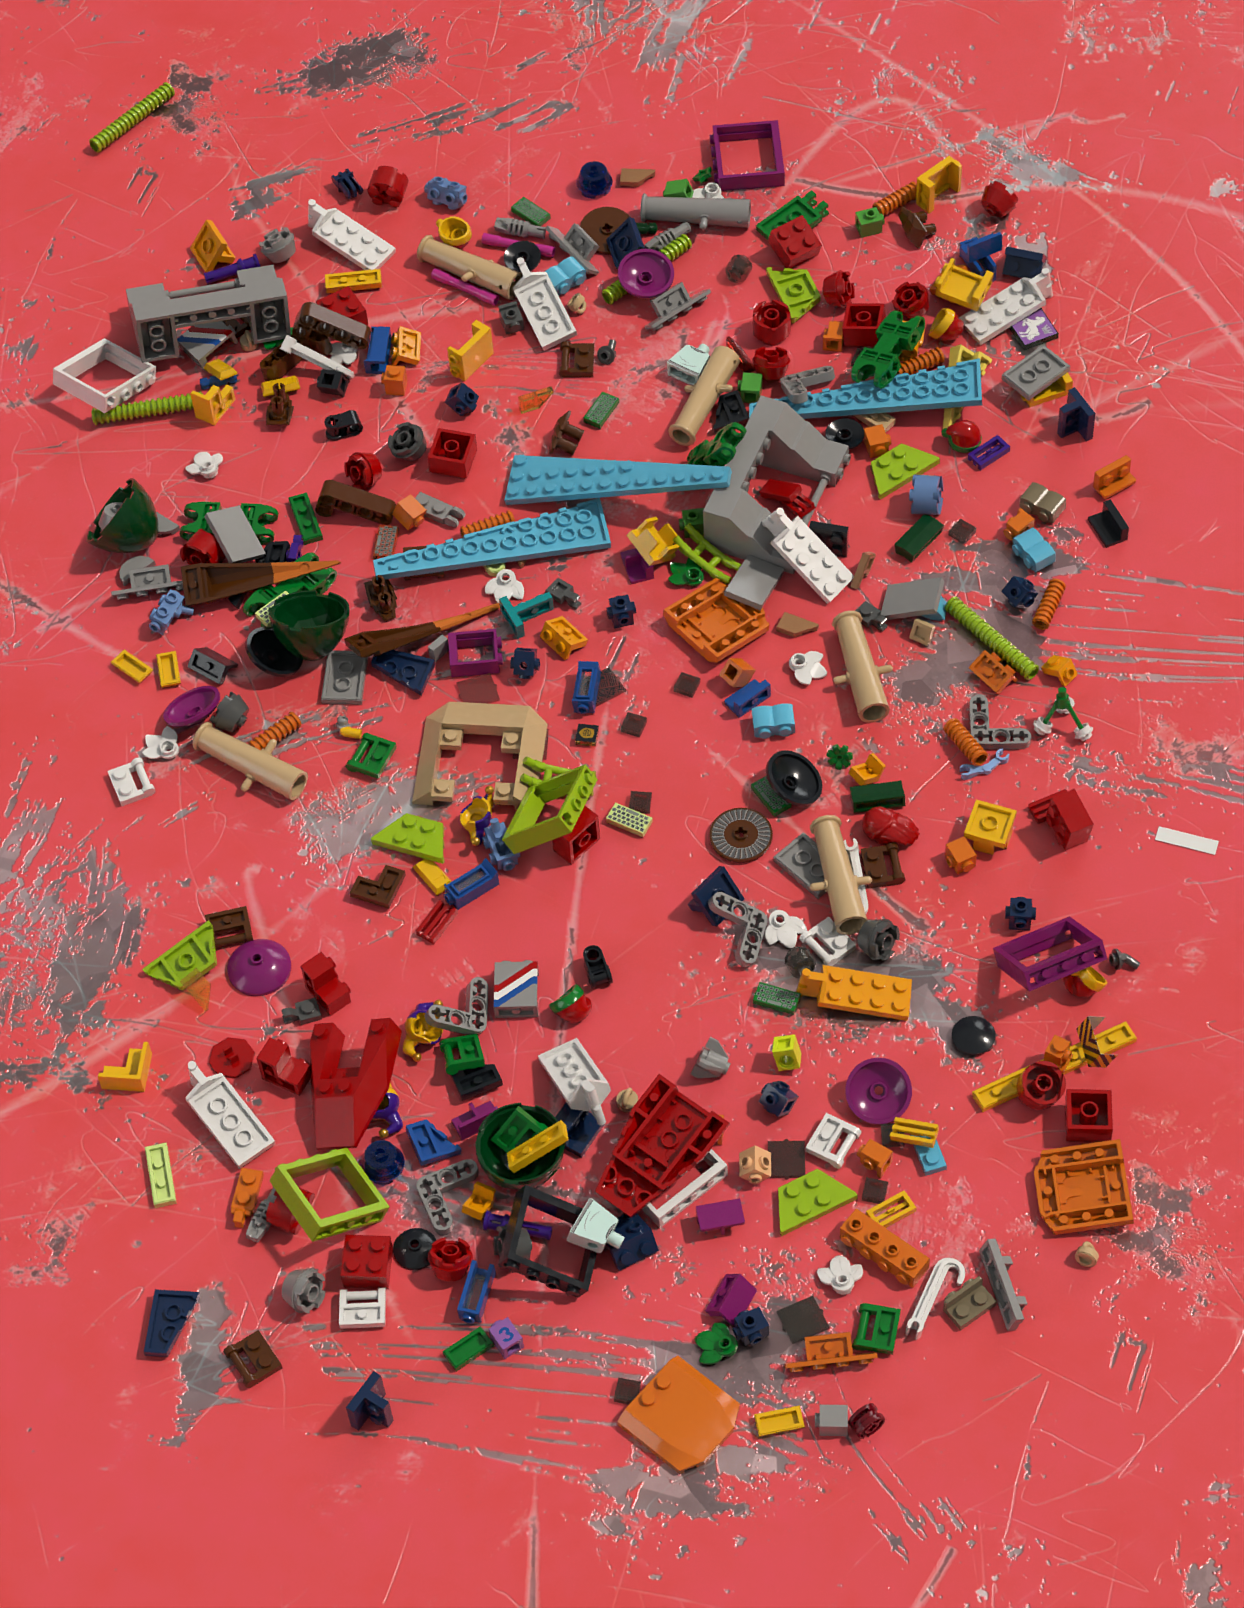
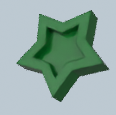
(703, 175)

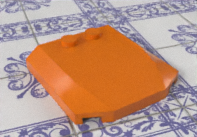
(715, 622)
(1083, 1187)
(681, 1416)

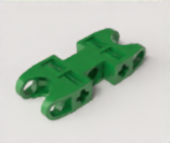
(892, 339)
(720, 449)
(256, 517)
(317, 580)

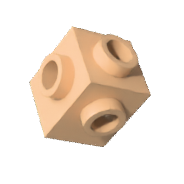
(755, 1164)

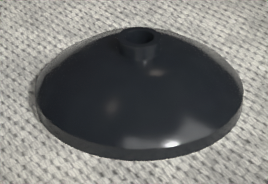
(269, 654)
(794, 778)

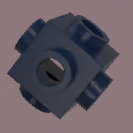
(462, 399)
(1020, 592)
(621, 611)
(528, 656)
(1020, 913)
(778, 1098)
(751, 1326)

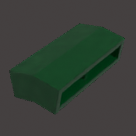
(918, 537)
(874, 795)

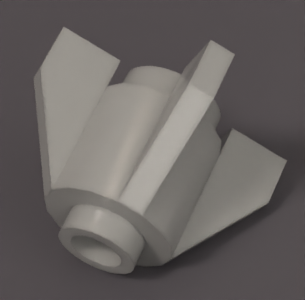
(711, 1061)

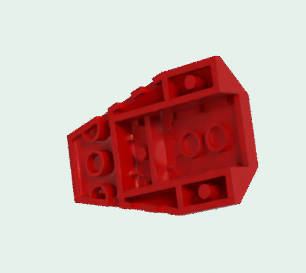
(657, 1146)

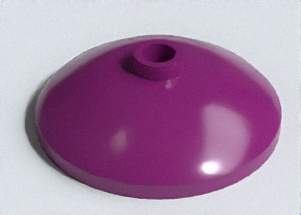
(646, 265)
(192, 707)
(260, 976)
(862, 1096)

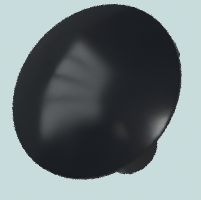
(973, 1035)

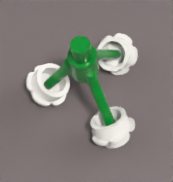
(1063, 704)

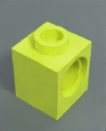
(786, 1052)

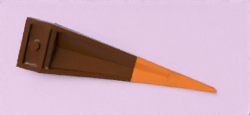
(218, 581)
(383, 641)

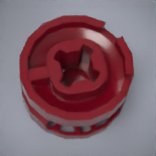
(866, 1420)

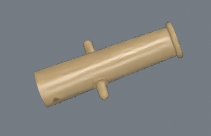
(469, 267)
(704, 394)
(861, 669)
(254, 763)
(838, 876)

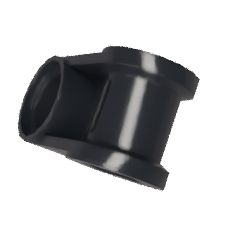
(344, 424)
(597, 970)

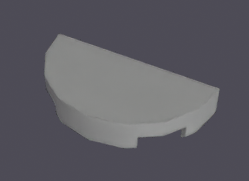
(166, 526)
(134, 563)

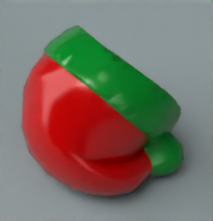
(963, 436)
(572, 1005)

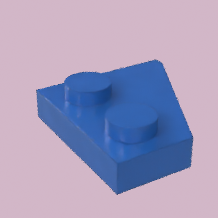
(430, 1143)

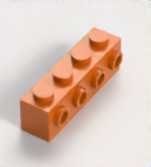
(884, 1248)

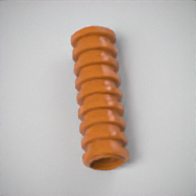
(896, 199)
(922, 362)
(488, 523)
(1049, 604)
(278, 731)
(965, 742)

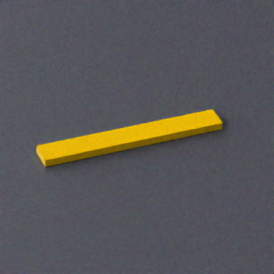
(1006, 1087)

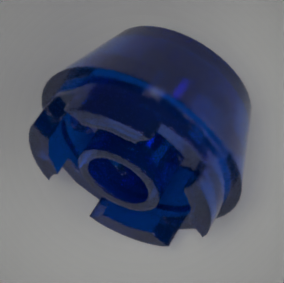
(594, 180)
(382, 1162)

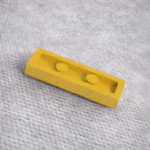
(355, 280)
(537, 1146)

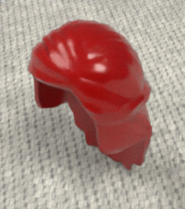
(888, 826)

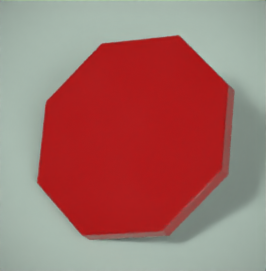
(232, 1057)

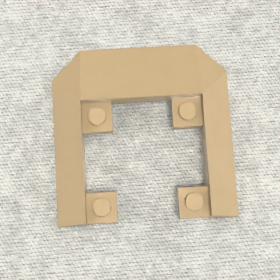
(522, 734)

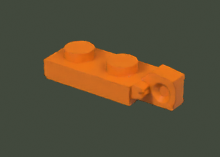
(246, 1195)

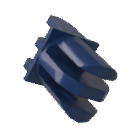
(347, 184)

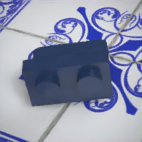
(637, 1243)

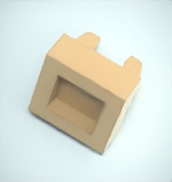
(922, 631)

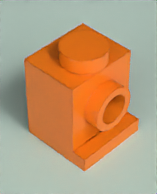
(833, 337)
(1018, 524)
(1059, 1052)
(875, 1157)

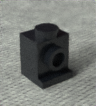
(332, 382)

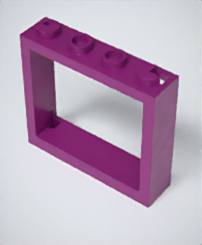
(747, 131)
(1055, 966)

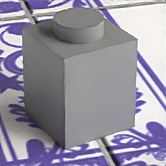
(832, 1420)

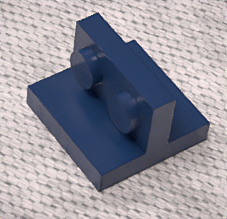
(624, 240)
(1023, 263)
(1076, 416)
(716, 882)
(581, 1129)
(370, 1403)

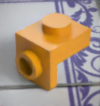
(1061, 668)
(869, 771)
(480, 1201)

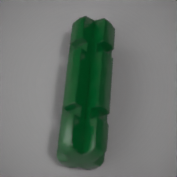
(644, 228)

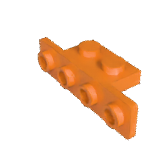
(829, 1349)

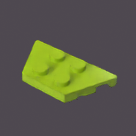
(795, 290)
(898, 467)
(413, 837)
(192, 952)
(810, 1199)

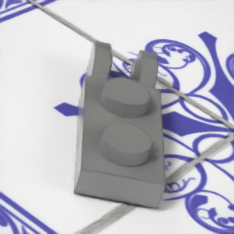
(439, 510)

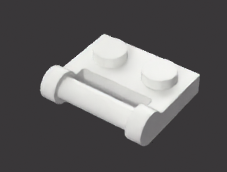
(124, 783)
(837, 943)
(827, 1136)
(362, 1314)

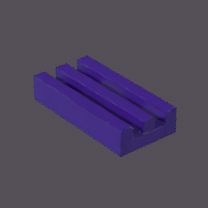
(991, 455)

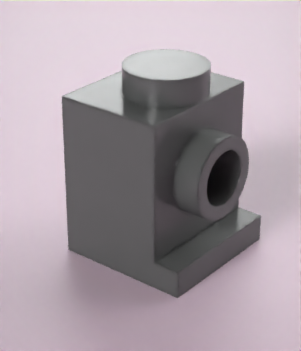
(511, 317)

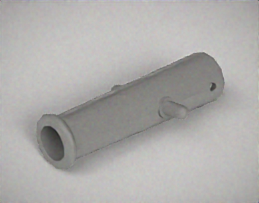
(697, 210)

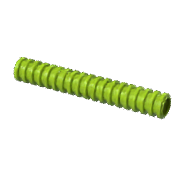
(132, 117)
(672, 251)
(143, 408)
(991, 638)

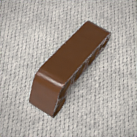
(330, 324)
(280, 362)
(355, 502)

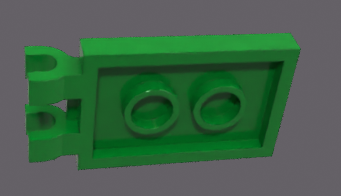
(792, 210)

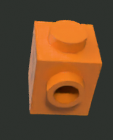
(395, 380)
(876, 440)
(409, 512)
(737, 672)
(960, 855)

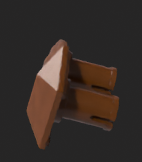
(913, 226)
(280, 407)
(563, 427)
(381, 597)

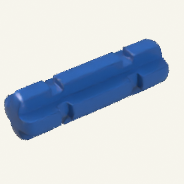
(205, 383)

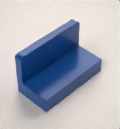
(982, 247)
(748, 697)

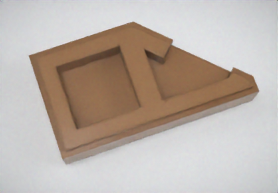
(635, 177)
(863, 568)
(795, 626)

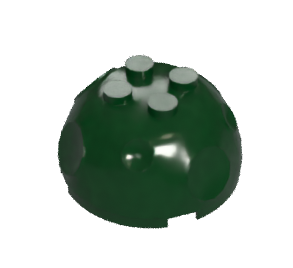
(495, 1161)

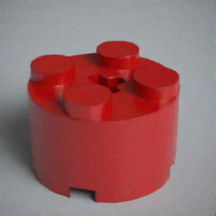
(387, 186)
(771, 322)
(202, 549)
(1050, 1078)
(280, 1215)

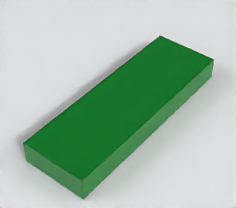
(305, 518)

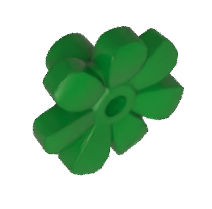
(839, 756)

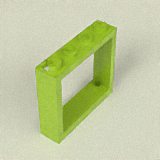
(523, 831)
(304, 1213)

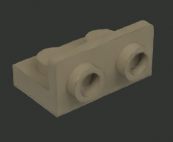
(968, 1303)

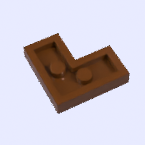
(381, 891)

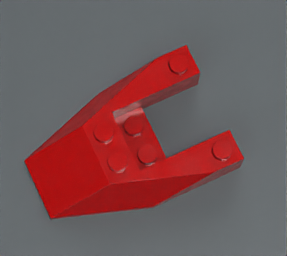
(349, 1097)

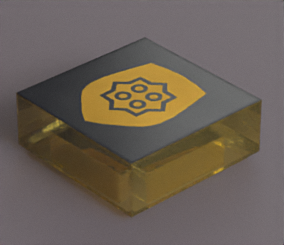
(587, 735)

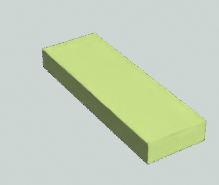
(160, 1175)

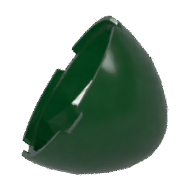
(133, 525)
(309, 623)

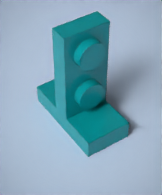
(525, 611)

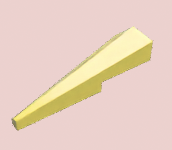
(960, 354)

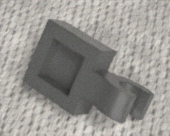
(562, 591)
(872, 616)
(306, 1012)

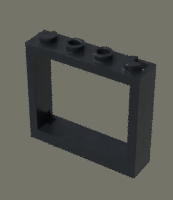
(534, 1271)

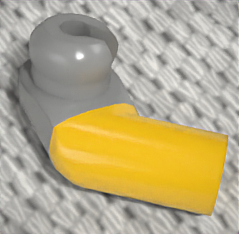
(346, 730)

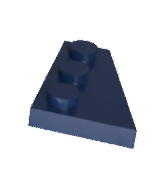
(405, 668)
(167, 1319)

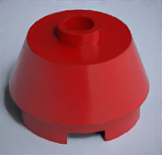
(998, 200)
(838, 289)
(911, 299)
(771, 363)
(363, 470)
(450, 1259)

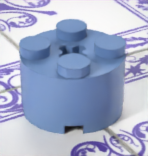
(926, 494)

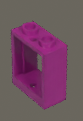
(474, 639)

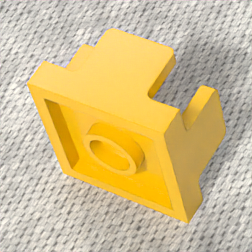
(653, 544)
(990, 826)

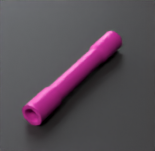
(495, 240)
(482, 294)

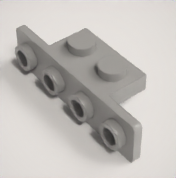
(577, 244)
(672, 302)
(149, 580)

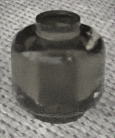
(738, 268)
(799, 959)

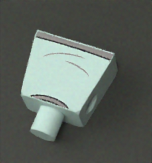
(688, 363)
(595, 1228)

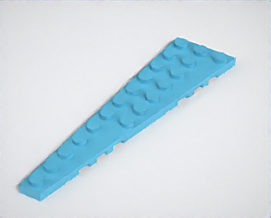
(920, 391)
(561, 479)
(551, 534)

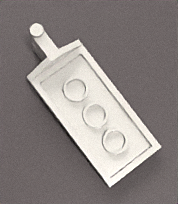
(348, 237)
(543, 307)
(1008, 307)
(807, 555)
(577, 1078)
(227, 1116)

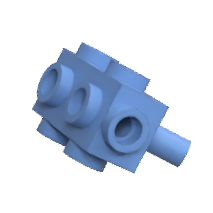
(446, 192)
(169, 608)
(500, 853)

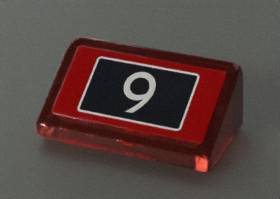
(745, 364)

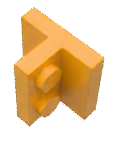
(211, 247)

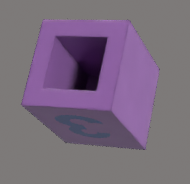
(506, 1337)

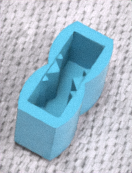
(566, 275)
(1033, 550)
(773, 720)

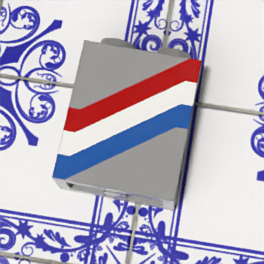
(204, 339)
(516, 989)

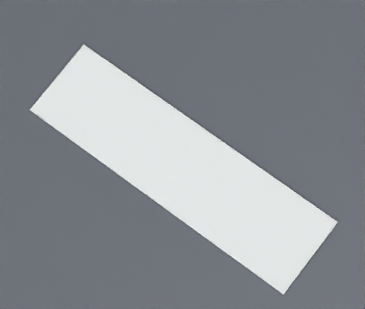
(1186, 840)

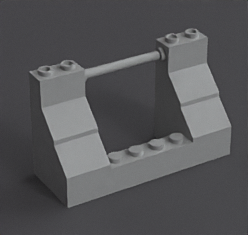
(252, 295)
(777, 440)

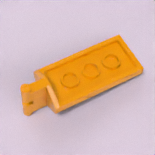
(858, 991)

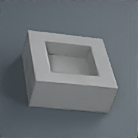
(438, 648)

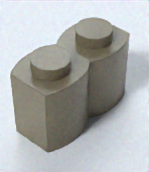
(1042, 502)

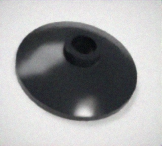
(525, 250)
(845, 432)
(411, 1257)

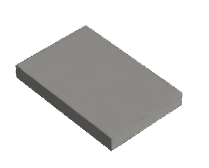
(1035, 372)
(235, 535)
(754, 582)
(912, 598)
(344, 678)
(802, 862)

